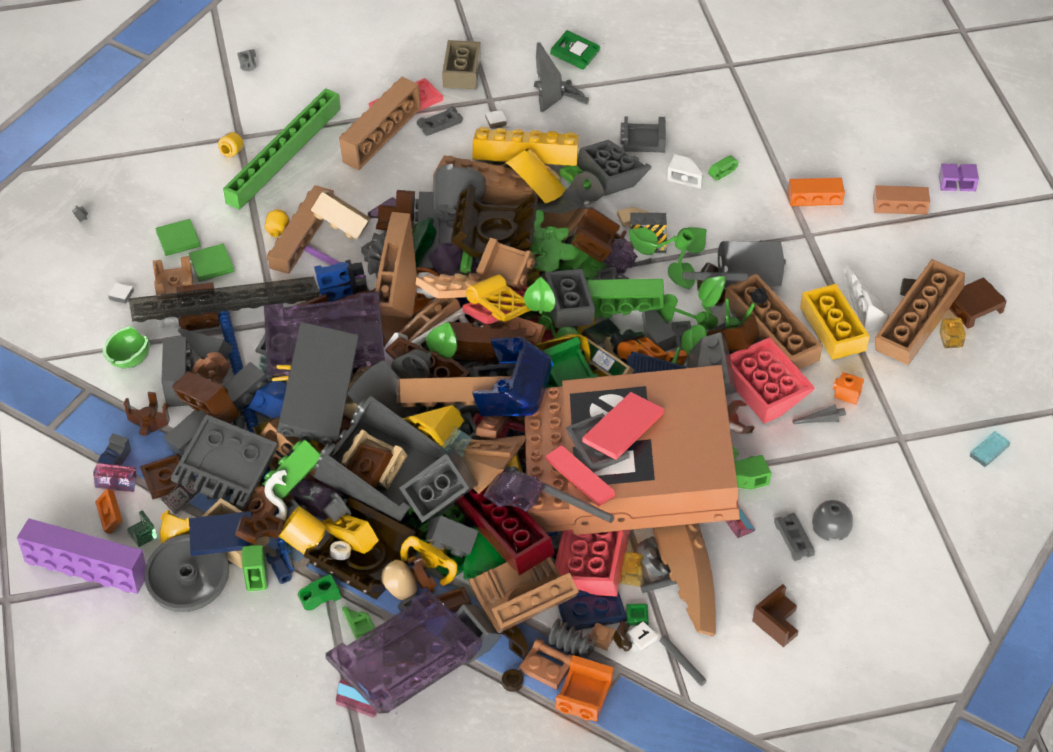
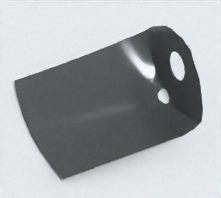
(575, 195)
(753, 258)
(381, 384)

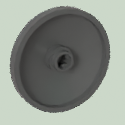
(183, 580)

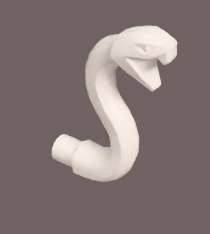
(276, 479)

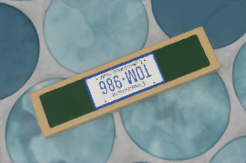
(606, 362)

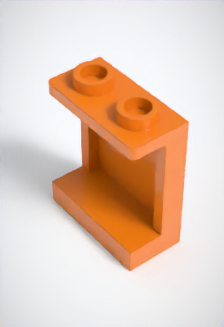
(585, 688)

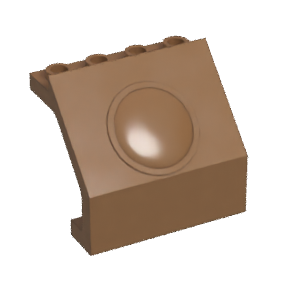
(516, 598)

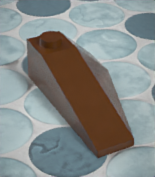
(439, 367)

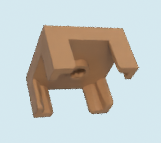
(169, 279)

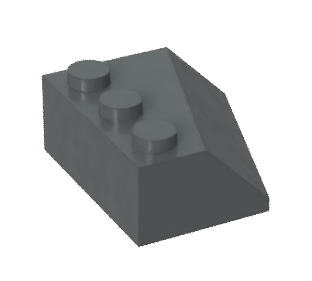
(612, 166)
(714, 351)

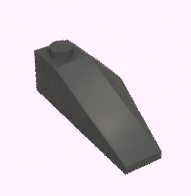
(549, 79)

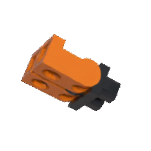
(635, 342)

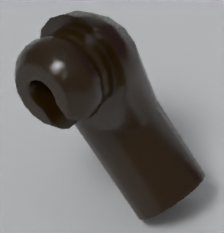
(621, 638)

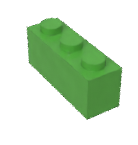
(297, 466)

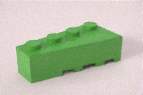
(625, 296)

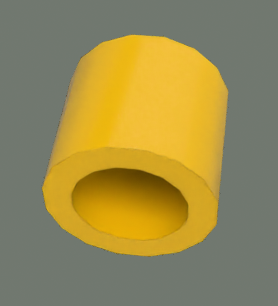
(302, 530)

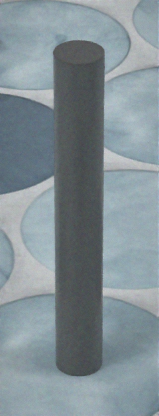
(657, 585)
(687, 665)

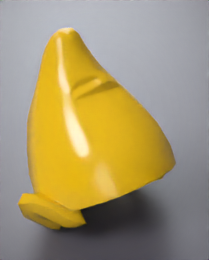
(172, 526)

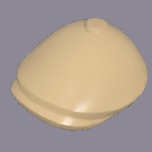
(399, 579)

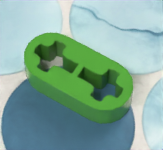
(723, 167)

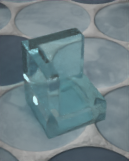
(457, 442)

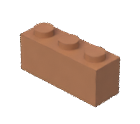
(901, 199)

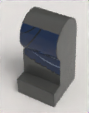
(116, 451)

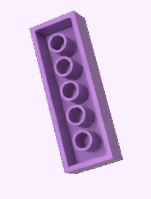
(82, 556)

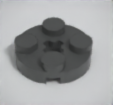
(652, 558)

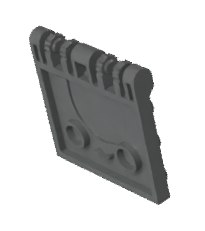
(225, 458)

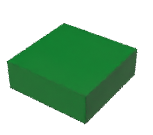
(637, 614)

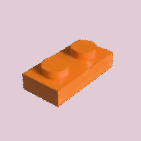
(108, 511)

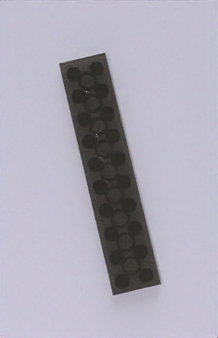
(222, 299)

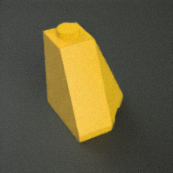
(437, 423)

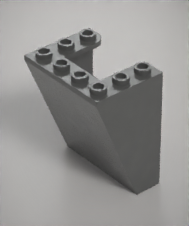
(393, 430)

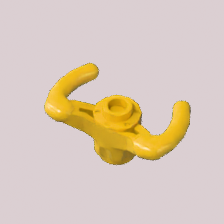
(431, 556)

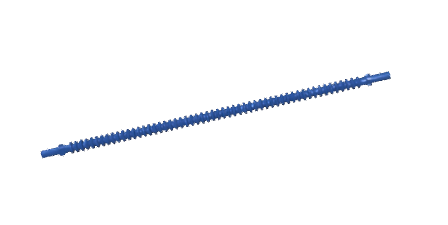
(249, 415)

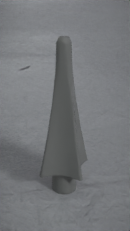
(829, 414)

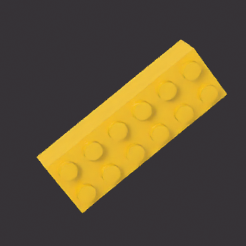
(504, 145)

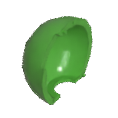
(126, 348)

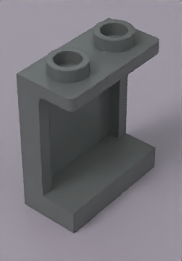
(643, 136)

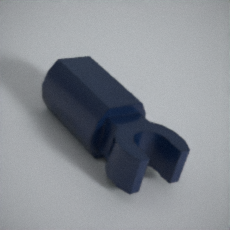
(279, 567)

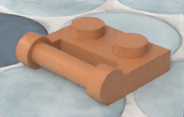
(544, 669)

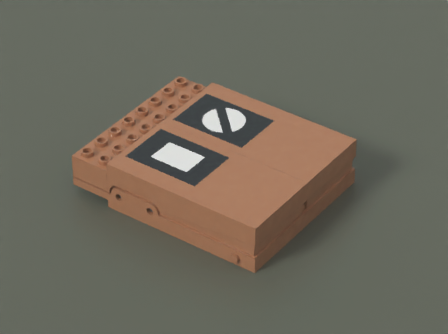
(674, 470)

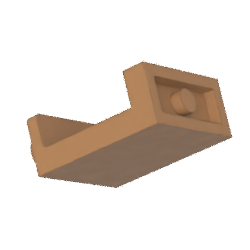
(507, 262)

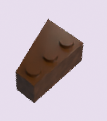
(206, 396)

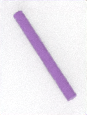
(316, 253)

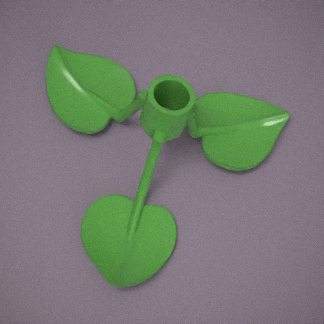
(688, 239)
(709, 294)
(542, 298)
(443, 341)

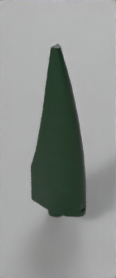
(423, 238)

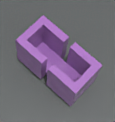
(965, 174)

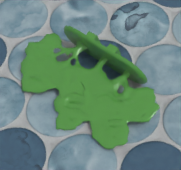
(549, 245)

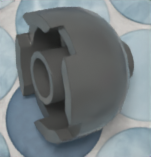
(832, 520)

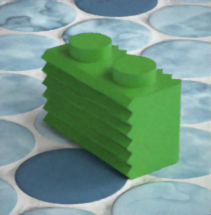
(254, 567)

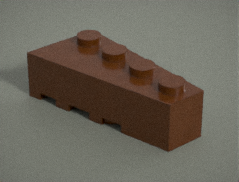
(476, 341)

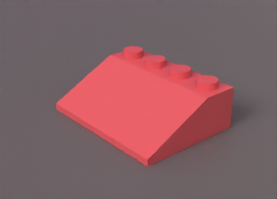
(768, 380)
(593, 560)

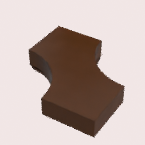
(252, 529)

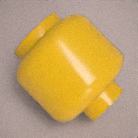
(230, 144)
(276, 222)

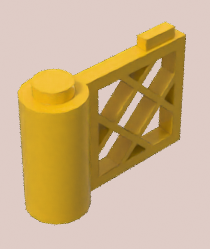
(491, 290)

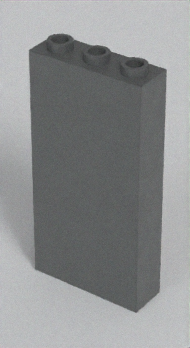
(317, 384)

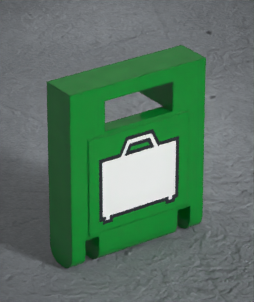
(577, 50)

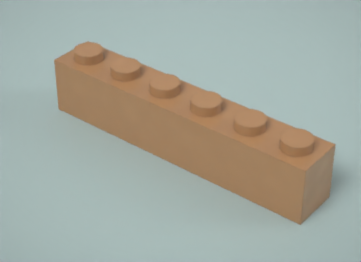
(297, 234)

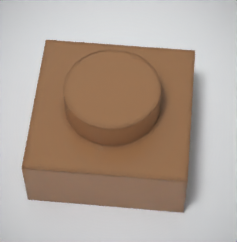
(604, 636)

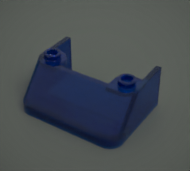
(525, 389)

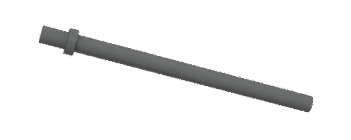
(570, 499)

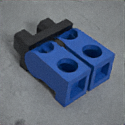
(339, 279)

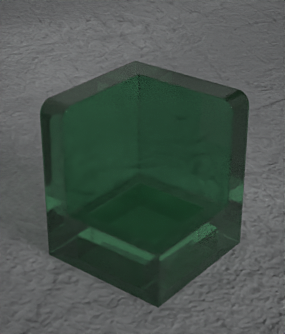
(142, 531)

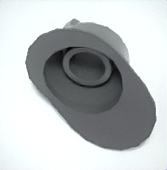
(412, 365)

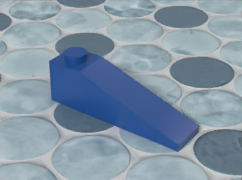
(269, 400)

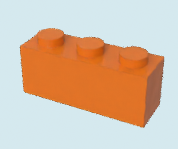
(816, 191)

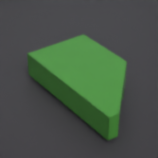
(358, 621)

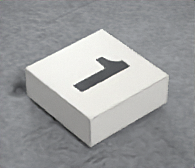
(642, 636)

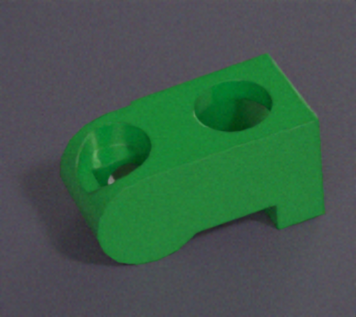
(319, 592)

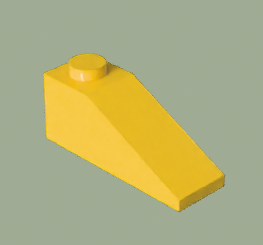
(352, 531)

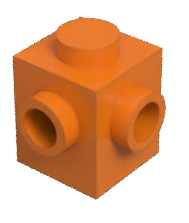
(848, 388)

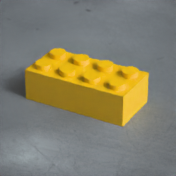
(834, 321)

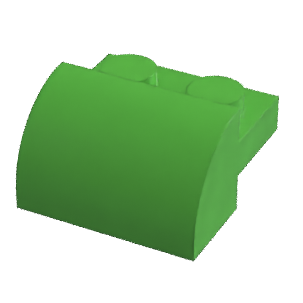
(585, 262)

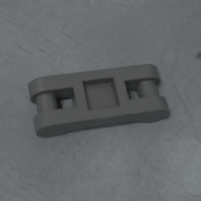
(440, 121)
(794, 536)

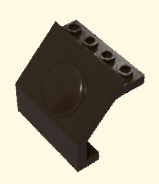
(479, 222)
(362, 569)

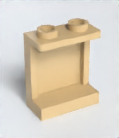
(394, 465)

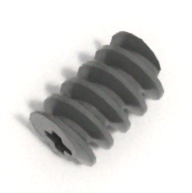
(570, 641)

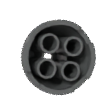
(448, 184)

